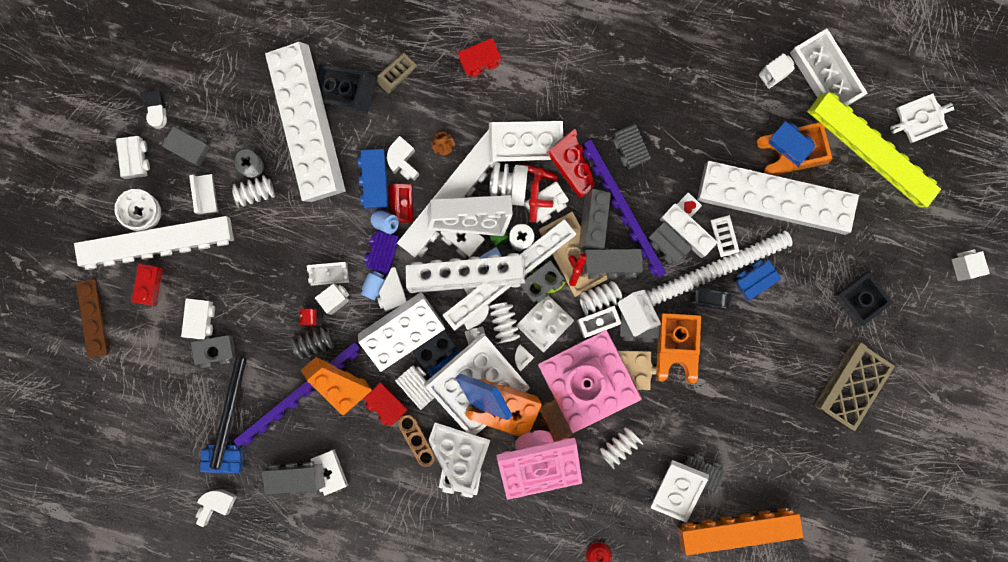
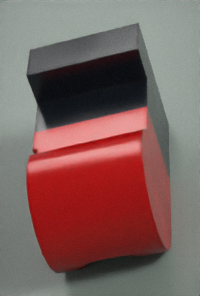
(311, 317)

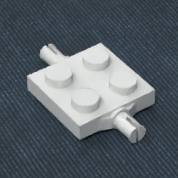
(922, 118)

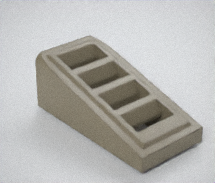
(385, 84)

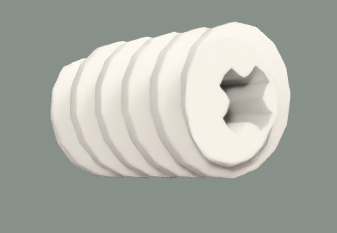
(252, 191)
(523, 230)
(600, 297)
(504, 322)
(620, 447)

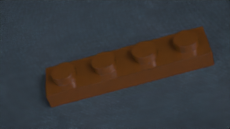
(92, 318)

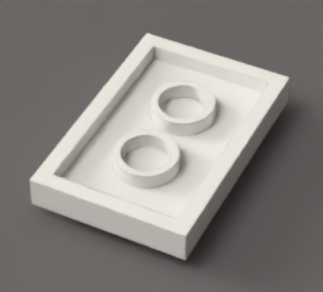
(679, 491)

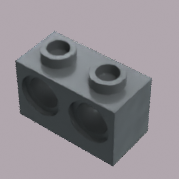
(539, 278)

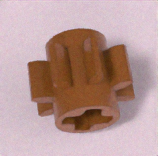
(442, 143)

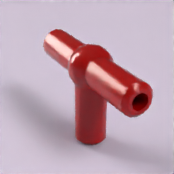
(539, 172)
(534, 203)
(577, 267)

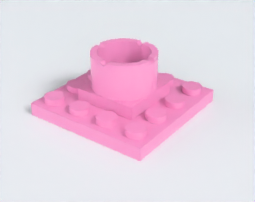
(609, 378)
(539, 465)

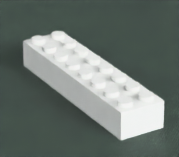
(305, 122)
(777, 197)

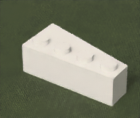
(471, 215)

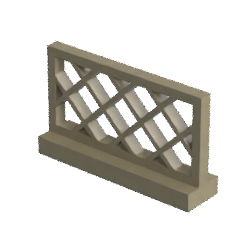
(842, 374)

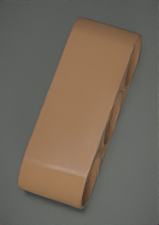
(417, 450)

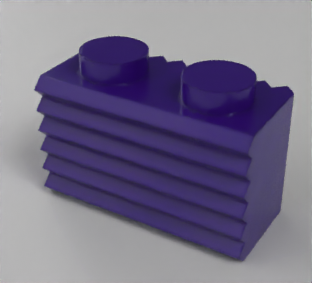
(382, 252)

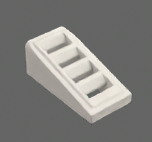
(719, 221)

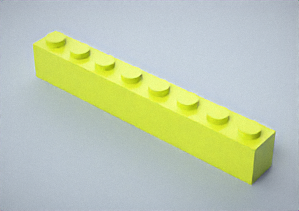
(874, 150)

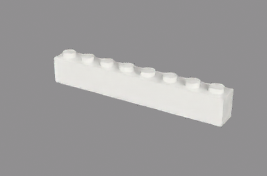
(457, 186)
(153, 242)

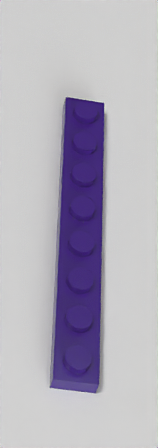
(626, 215)
(292, 400)

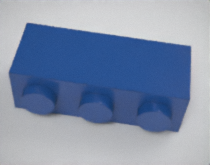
(373, 179)

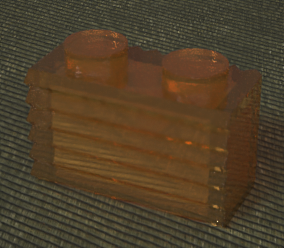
(555, 421)

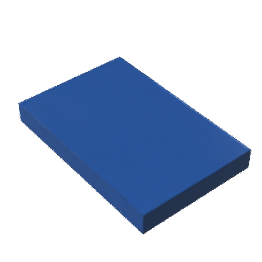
(484, 396)

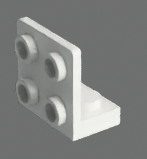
(545, 323)

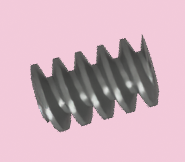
(245, 157)
(312, 342)

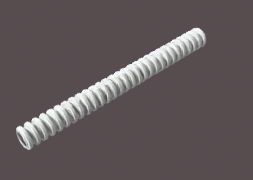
(719, 268)

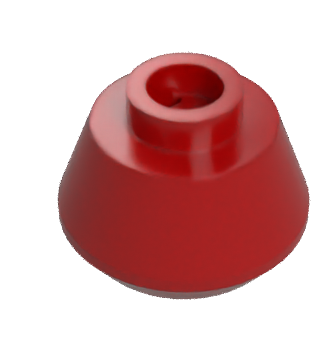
(601, 549)

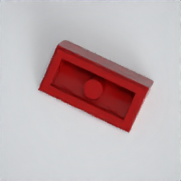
(401, 202)

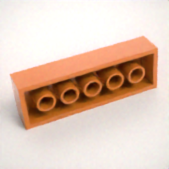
(740, 531)

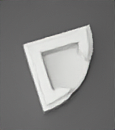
(522, 357)

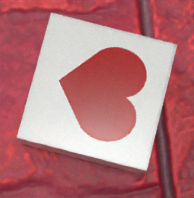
(689, 204)

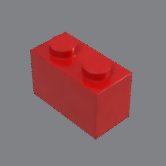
(479, 58)
(147, 285)
(385, 404)

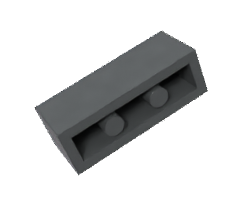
(594, 220)
(613, 263)
(293, 478)

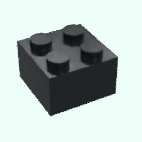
(863, 299)

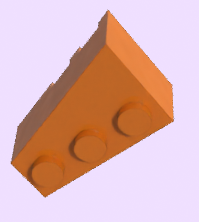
(336, 386)

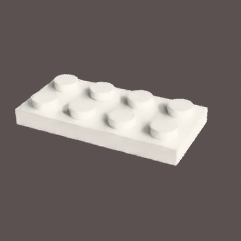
(523, 140)

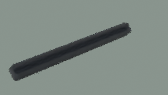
(228, 412)

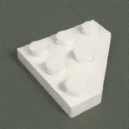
(459, 456)

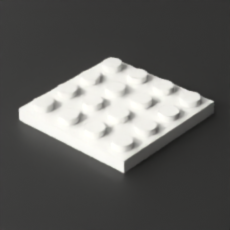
(478, 361)

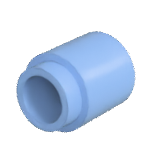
(385, 222)
(372, 285)

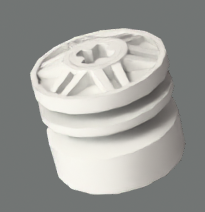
(509, 183)
(127, 206)

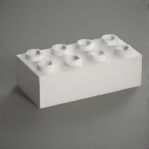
(828, 68)
(400, 331)

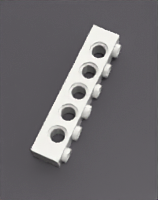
(416, 271)

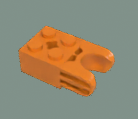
(819, 156)
(682, 350)
(520, 422)

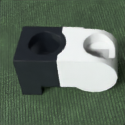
(156, 108)

